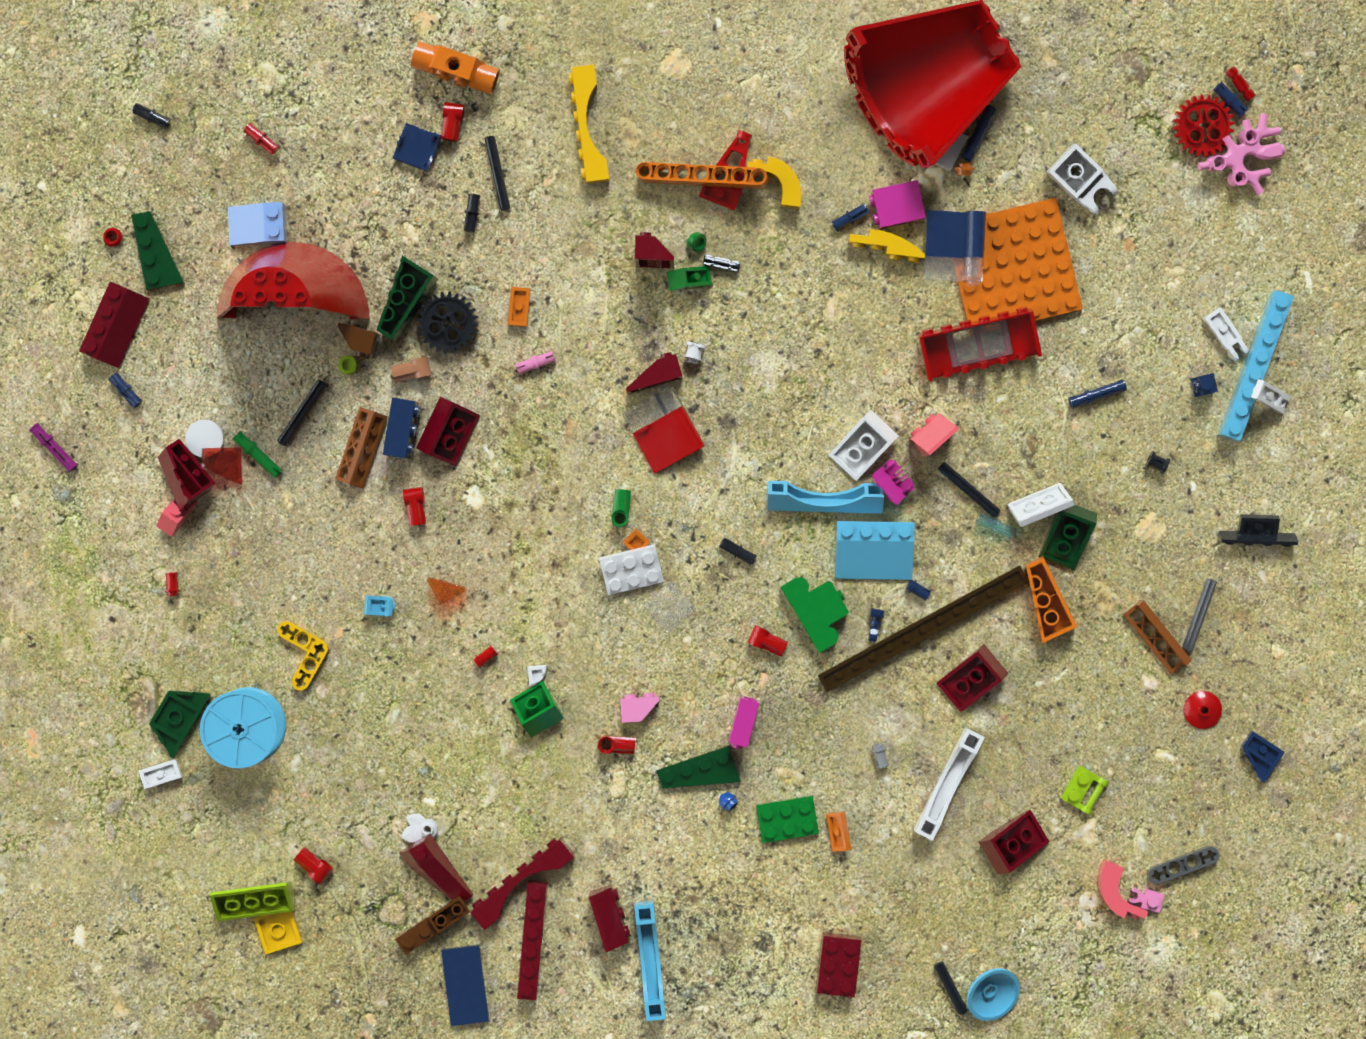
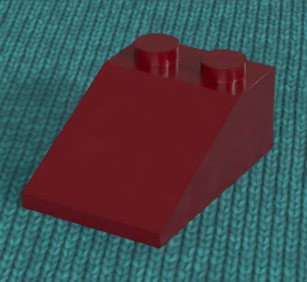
(660, 372)
(972, 678)
(1014, 842)

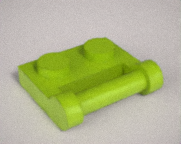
(1079, 786)

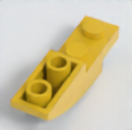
(895, 246)

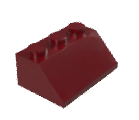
(447, 431)
(609, 917)

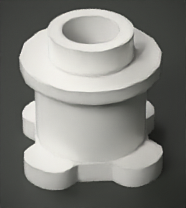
(694, 352)

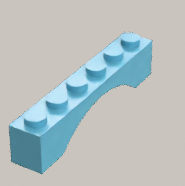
(861, 499)
(650, 960)

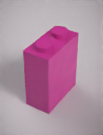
(897, 205)
(743, 722)

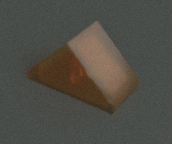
(445, 590)

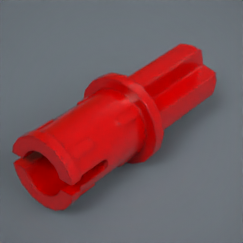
(261, 139)

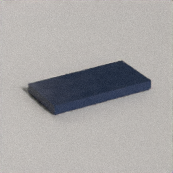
(465, 985)

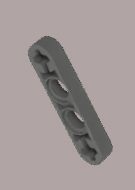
(1183, 866)

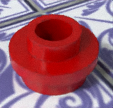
(107, 234)

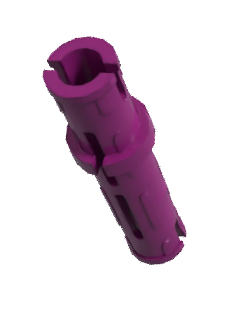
(37, 431)

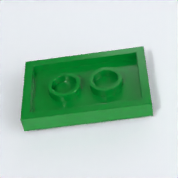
(787, 819)

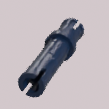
(979, 133)
(1089, 397)

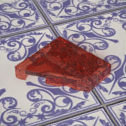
(223, 462)

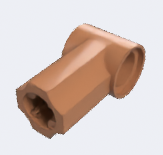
(417, 369)

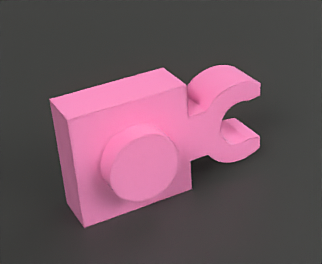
(1149, 899)

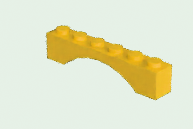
(585, 84)

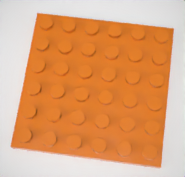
(1024, 265)

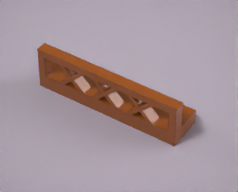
(363, 449)
(1162, 632)

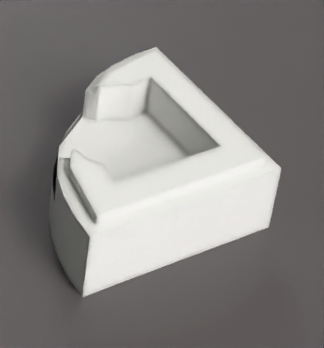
(536, 673)

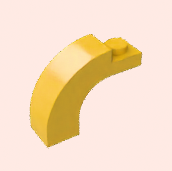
(785, 176)

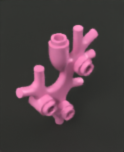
(1251, 146)

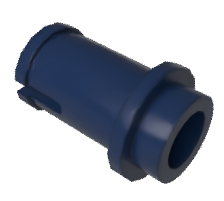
(917, 589)

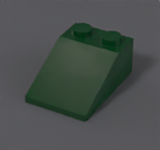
(1068, 536)

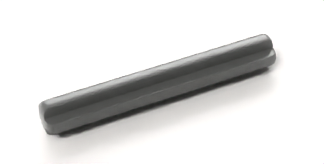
(1199, 615)

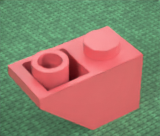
(173, 519)

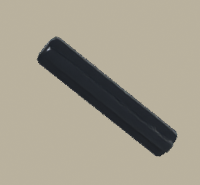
(950, 988)

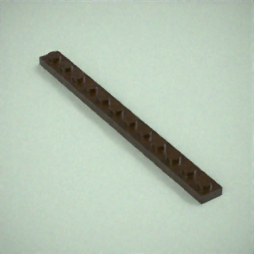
(923, 628)

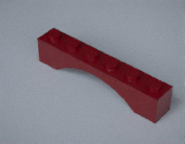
(553, 857)
(532, 940)

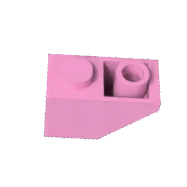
(636, 708)

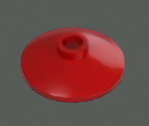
(1193, 707)

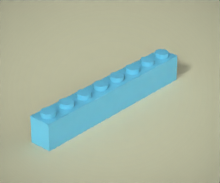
(1255, 365)

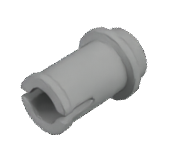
(880, 755)

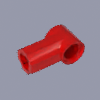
(453, 116)
(415, 501)
(764, 640)
(620, 745)
(317, 868)

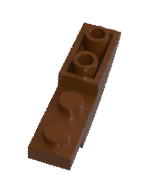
(432, 925)

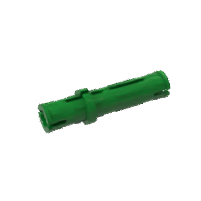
(259, 456)

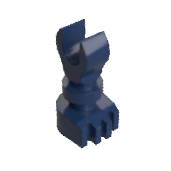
(876, 615)

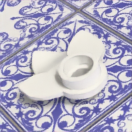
(417, 828)

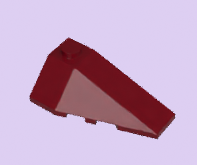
(432, 864)

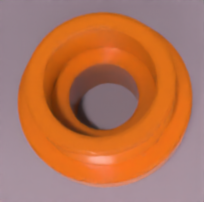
(964, 168)

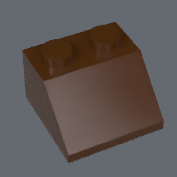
(360, 340)

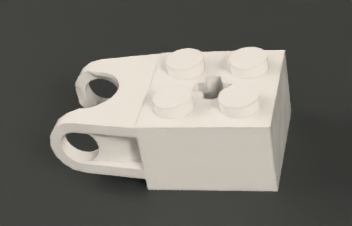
(1086, 182)

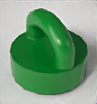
(696, 242)

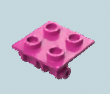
(890, 482)

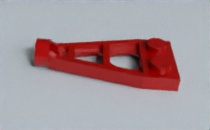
(727, 196)

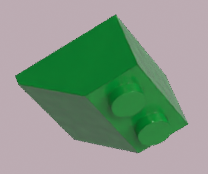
(536, 709)

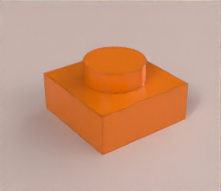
(636, 540)

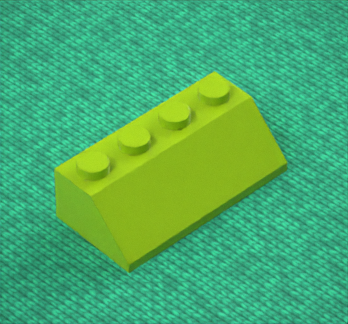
(253, 901)

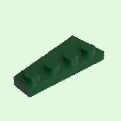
(155, 257)

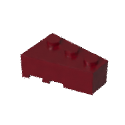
(184, 474)

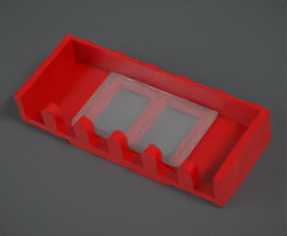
(979, 343)

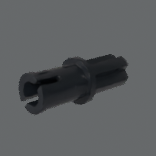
(151, 115)
(471, 212)
(737, 551)

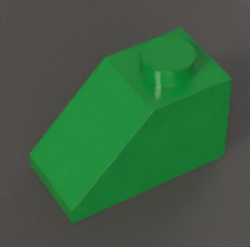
(689, 278)

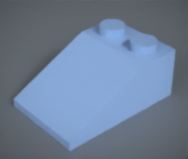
(257, 224)

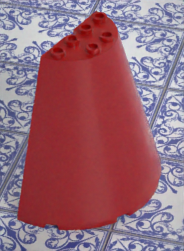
(928, 76)
(294, 277)

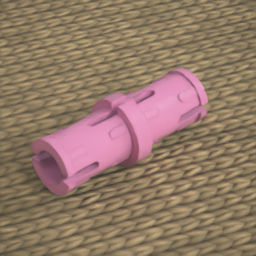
(535, 362)

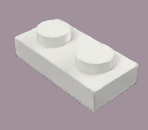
(160, 773)

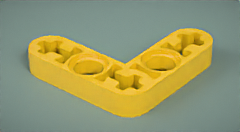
(309, 647)

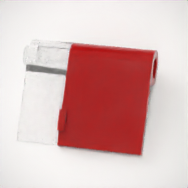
(663, 429)

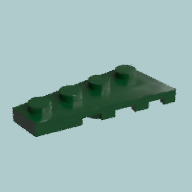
(704, 769)

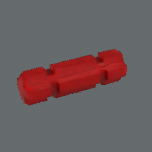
(1240, 83)

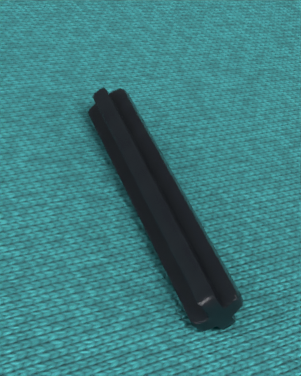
(497, 173)
(302, 412)
(968, 489)

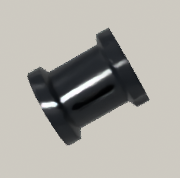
(1157, 462)

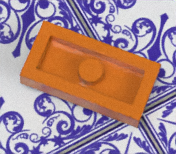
(519, 306)
(838, 831)

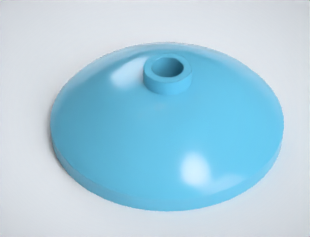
(993, 994)

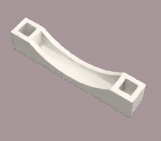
(940, 798)

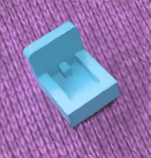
(379, 605)

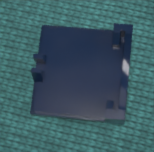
(417, 147)

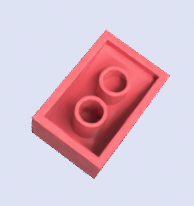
(932, 434)

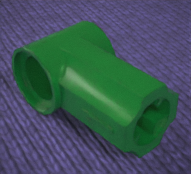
(621, 506)

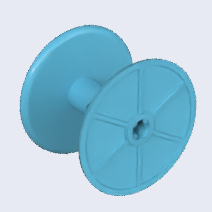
(242, 727)

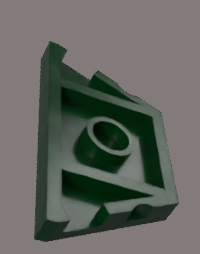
(177, 717)

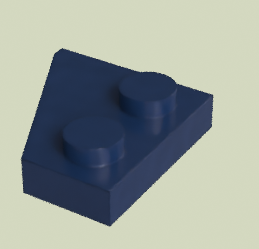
(1261, 755)

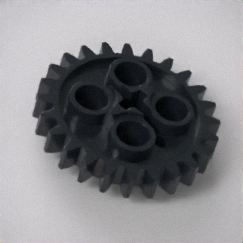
(442, 338)

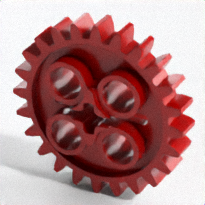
(1185, 126)

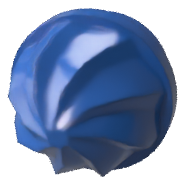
(728, 801)

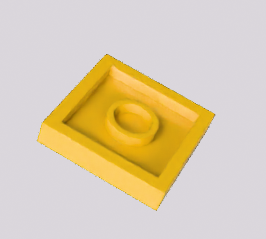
(278, 931)

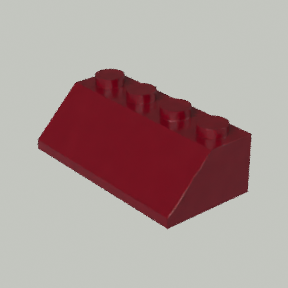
(651, 252)
(114, 324)

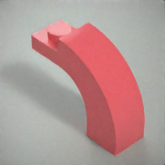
(1108, 885)

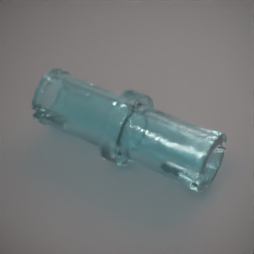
(995, 526)

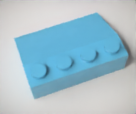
(874, 550)

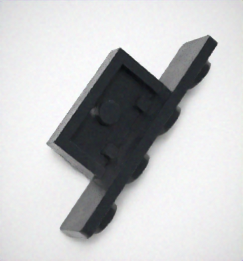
(1258, 530)

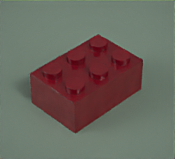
(838, 964)

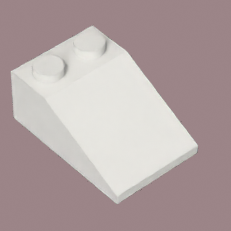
(863, 445)

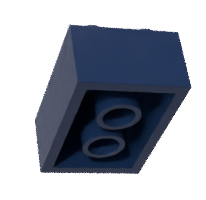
(401, 428)

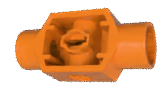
(441, 60)

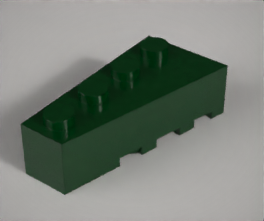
(405, 298)

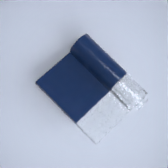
(955, 246)

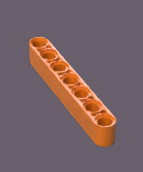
(709, 180)

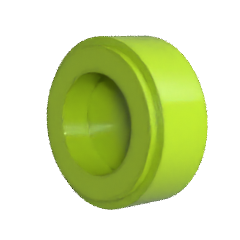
(348, 365)

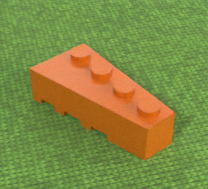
(1050, 607)

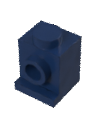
(1204, 385)

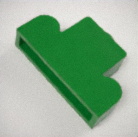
(816, 609)

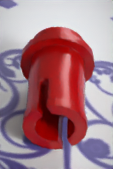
(172, 584)
(485, 656)

